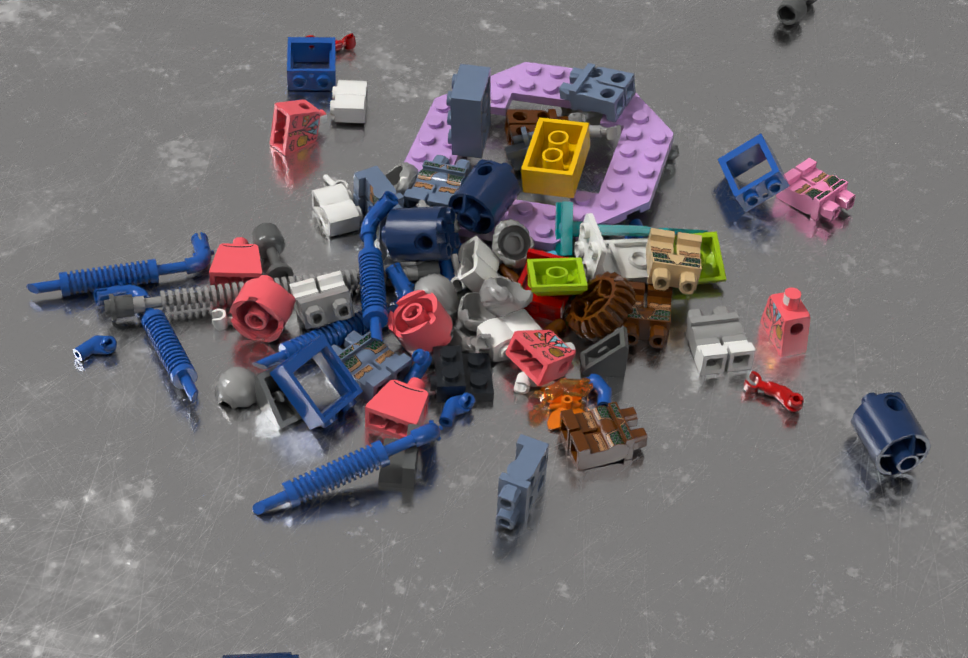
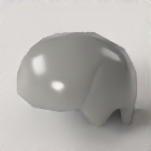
(472, 312)
(236, 387)

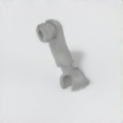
(597, 130)
(470, 342)

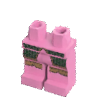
(816, 192)

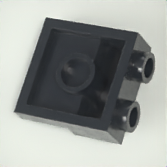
(460, 374)

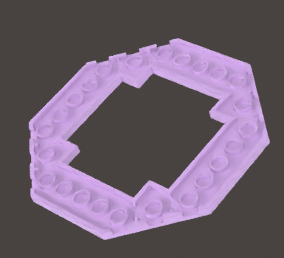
(630, 176)

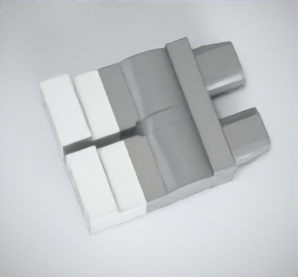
(325, 307)
(720, 339)

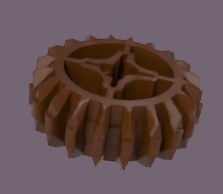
(601, 307)

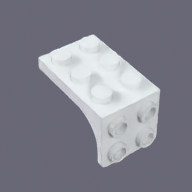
(621, 256)

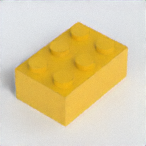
(555, 157)

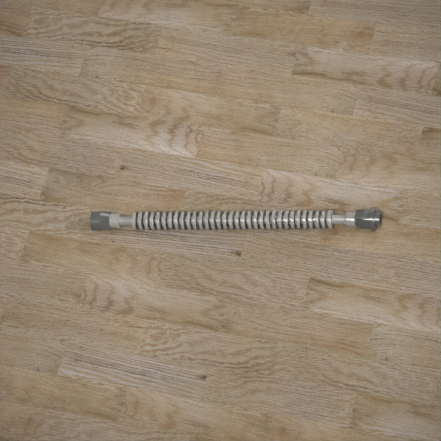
(126, 305)

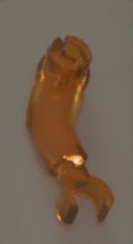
(563, 387)

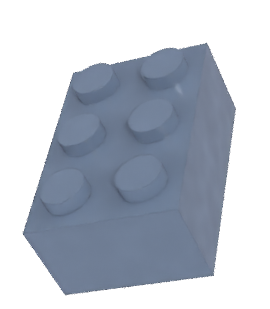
(469, 110)

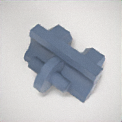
(518, 150)

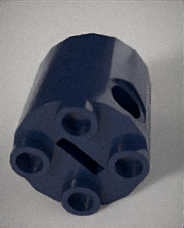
(485, 196)
(420, 234)
(890, 433)

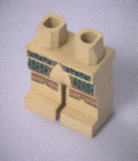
(674, 265)

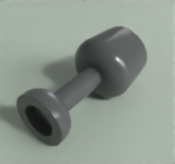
(792, 10)
(270, 246)

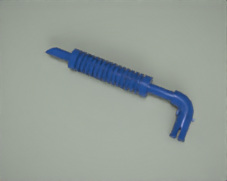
(371, 268)
(126, 274)
(337, 331)
(162, 338)
(346, 469)

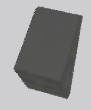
(607, 356)
(273, 401)

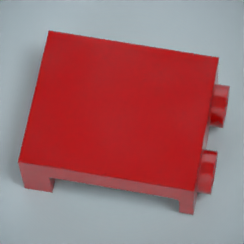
(543, 307)

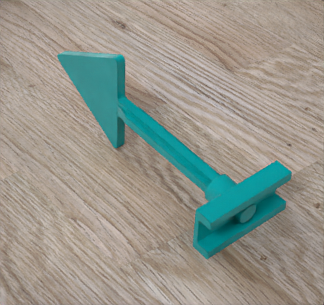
(567, 229)

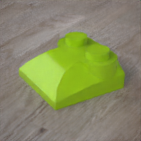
(711, 259)
(556, 276)

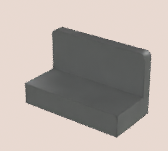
(402, 466)

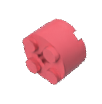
(262, 309)
(420, 322)

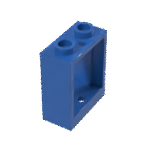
(299, 51)
(745, 158)
(334, 371)

